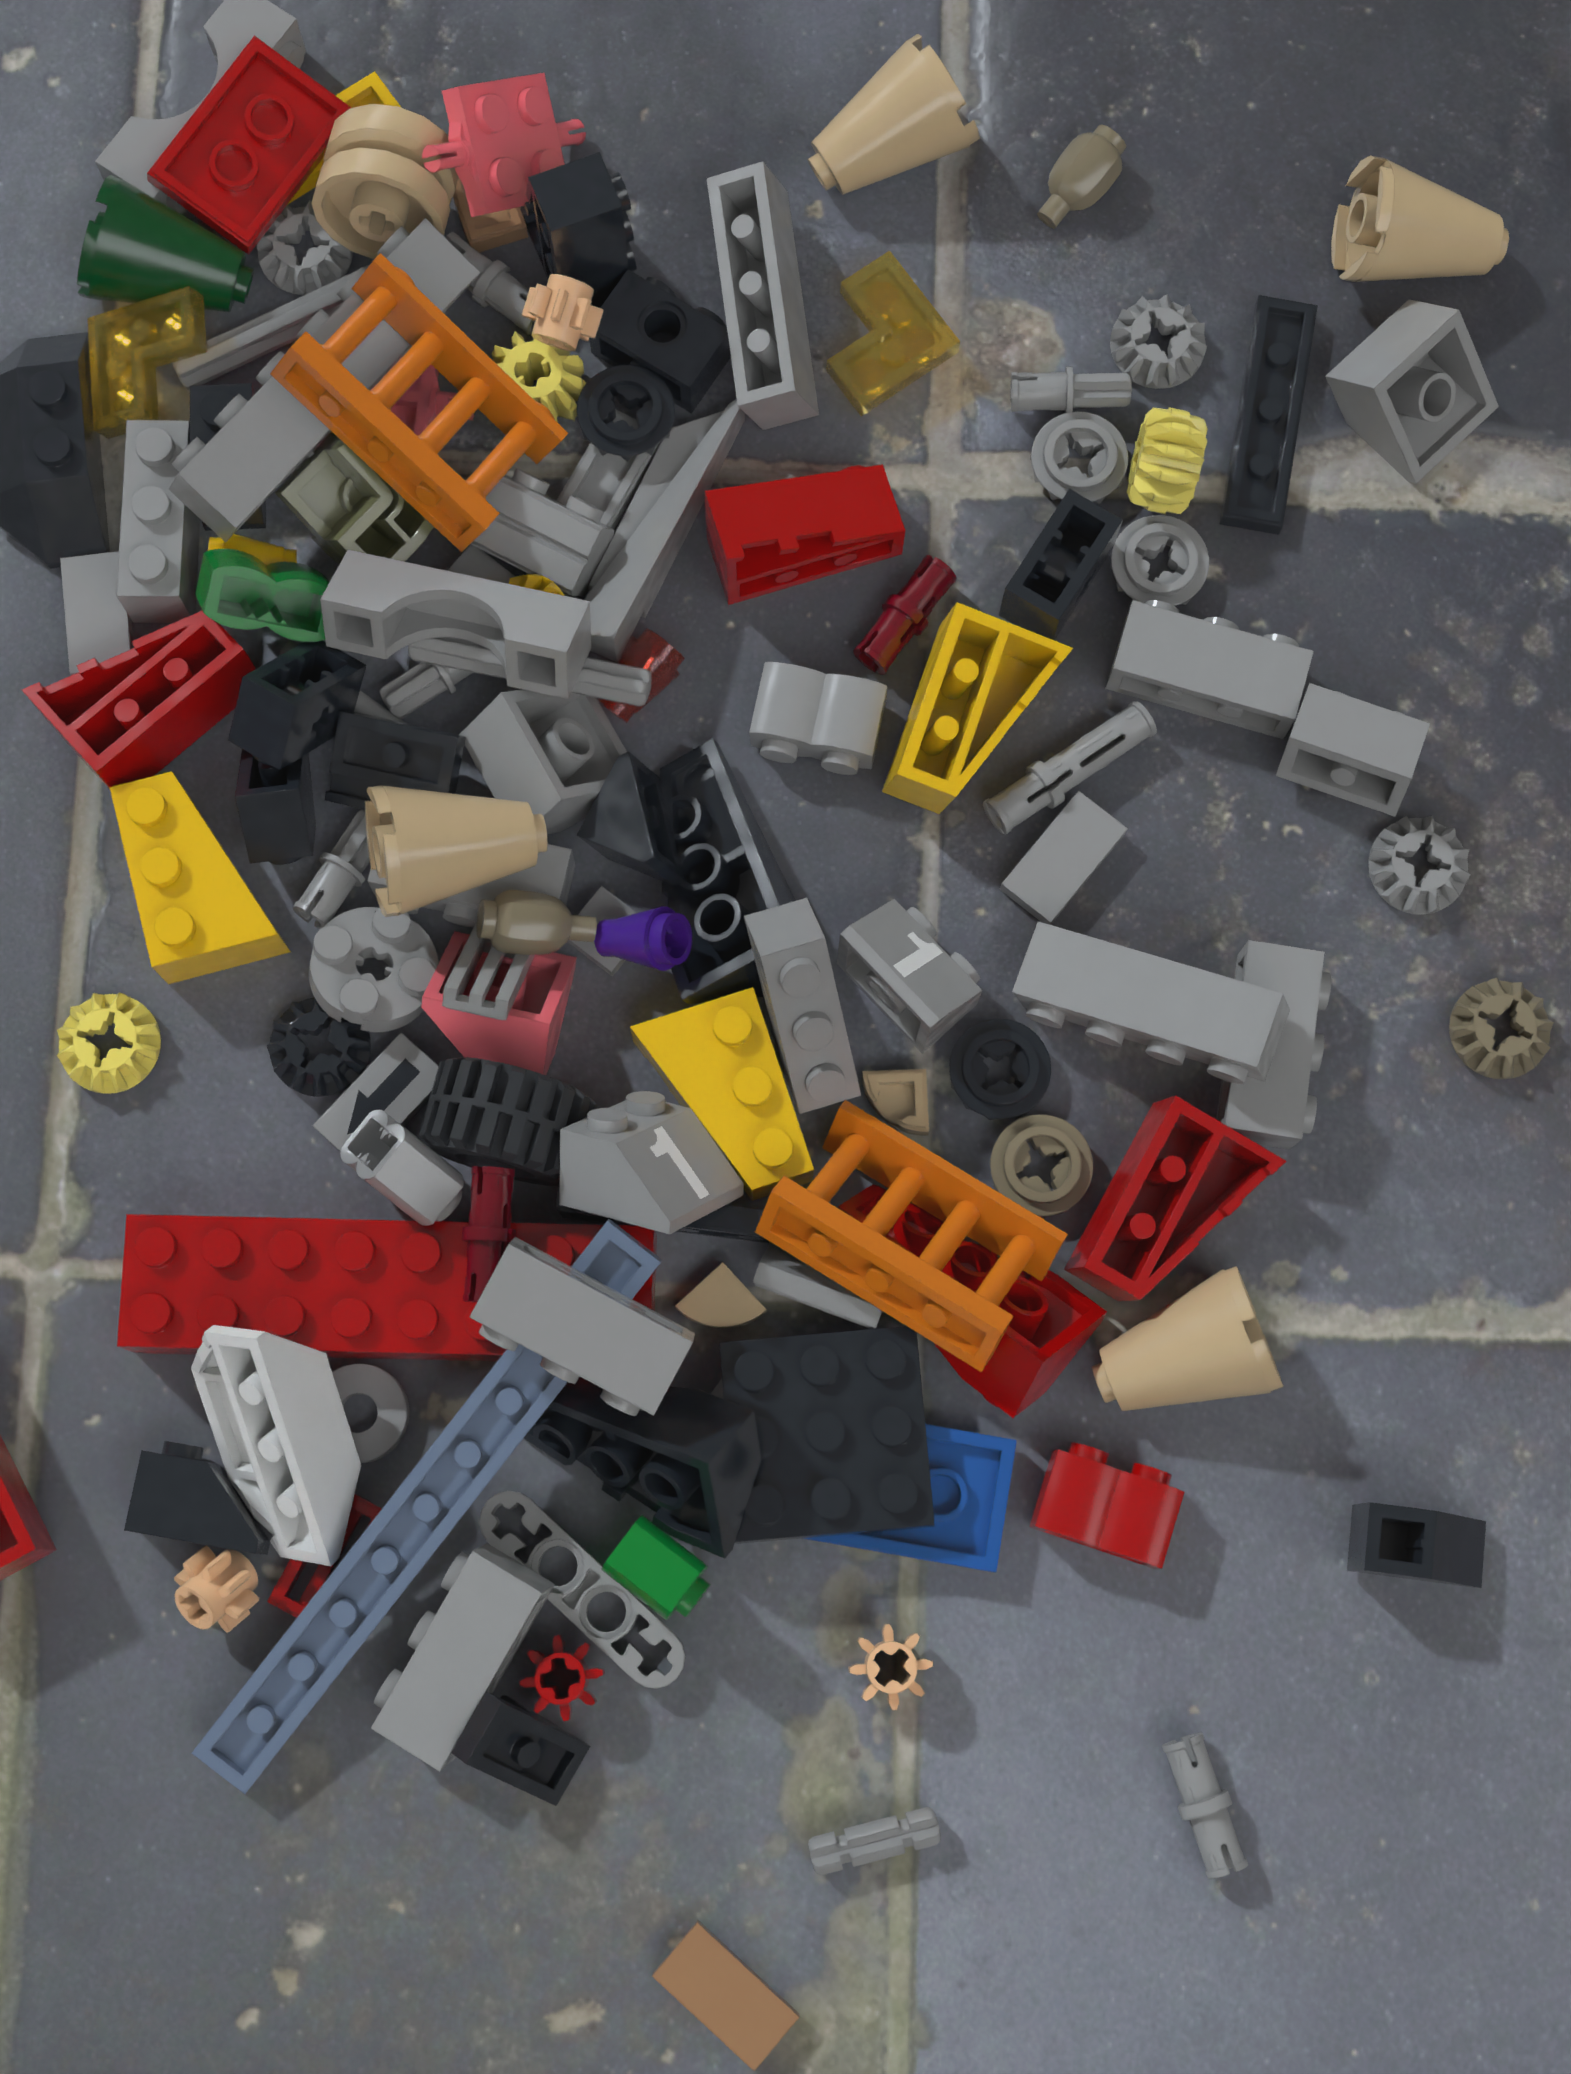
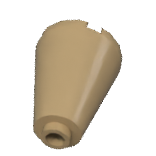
(893, 122)
(1411, 228)
(445, 843)
(1191, 1351)

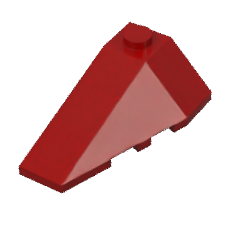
(1047, 1321)

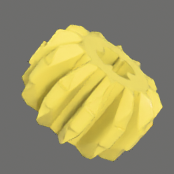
(554, 369)
(1167, 460)

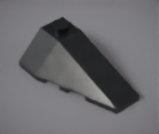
(724, 871)
(684, 1462)

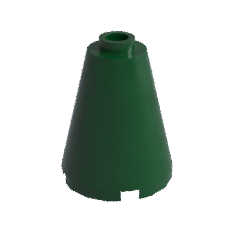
(151, 250)

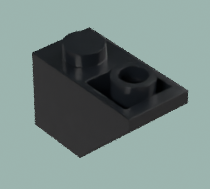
(1416, 1544)

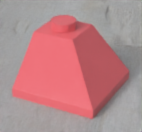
(533, 1024)

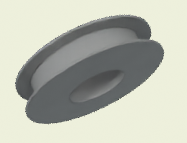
(391, 1407)

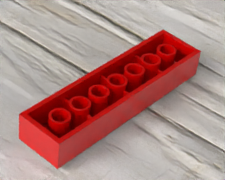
(319, 1283)

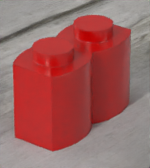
(1108, 1507)

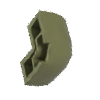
(352, 506)

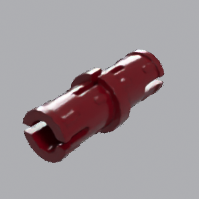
(905, 614)
(488, 1226)

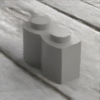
(817, 717)
(403, 1168)

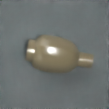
(1083, 174)
(531, 923)

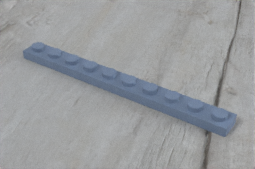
(401, 1538)

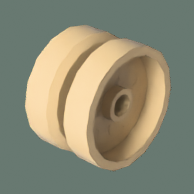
(378, 179)

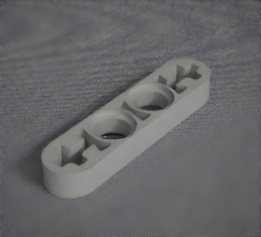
(588, 1582)

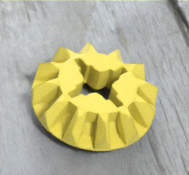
(121, 1067)

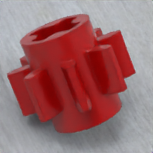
(551, 1693)

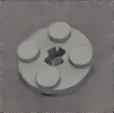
(360, 998)

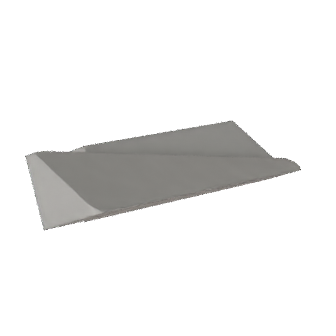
(657, 526)

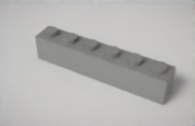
(273, 431)

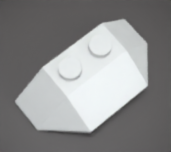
(281, 1437)

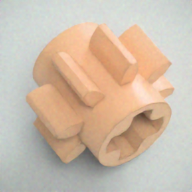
(562, 312)
(216, 1589)
(909, 1664)

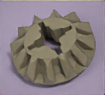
(1474, 1037)
(1050, 1137)

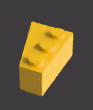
(967, 700)
(185, 886)
(728, 1074)

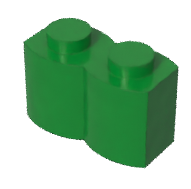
(251, 595)
(657, 1570)

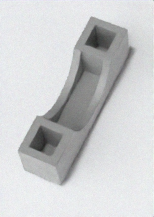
(228, 33)
(388, 603)

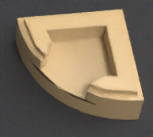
(899, 1098)
(721, 1301)

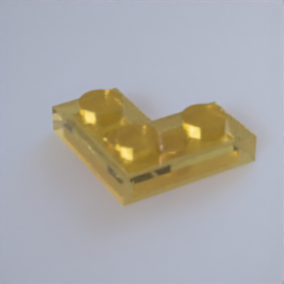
(903, 335)
(129, 347)

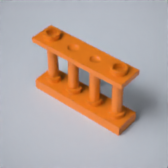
(382, 440)
(888, 1275)

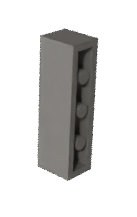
(762, 296)
(1152, 1003)

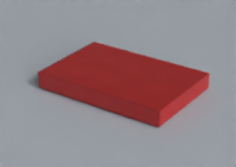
(249, 145)

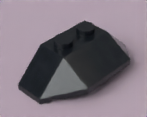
(50, 451)

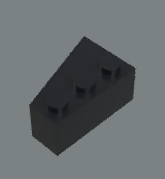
(581, 224)

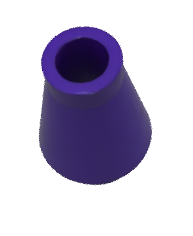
(647, 938)

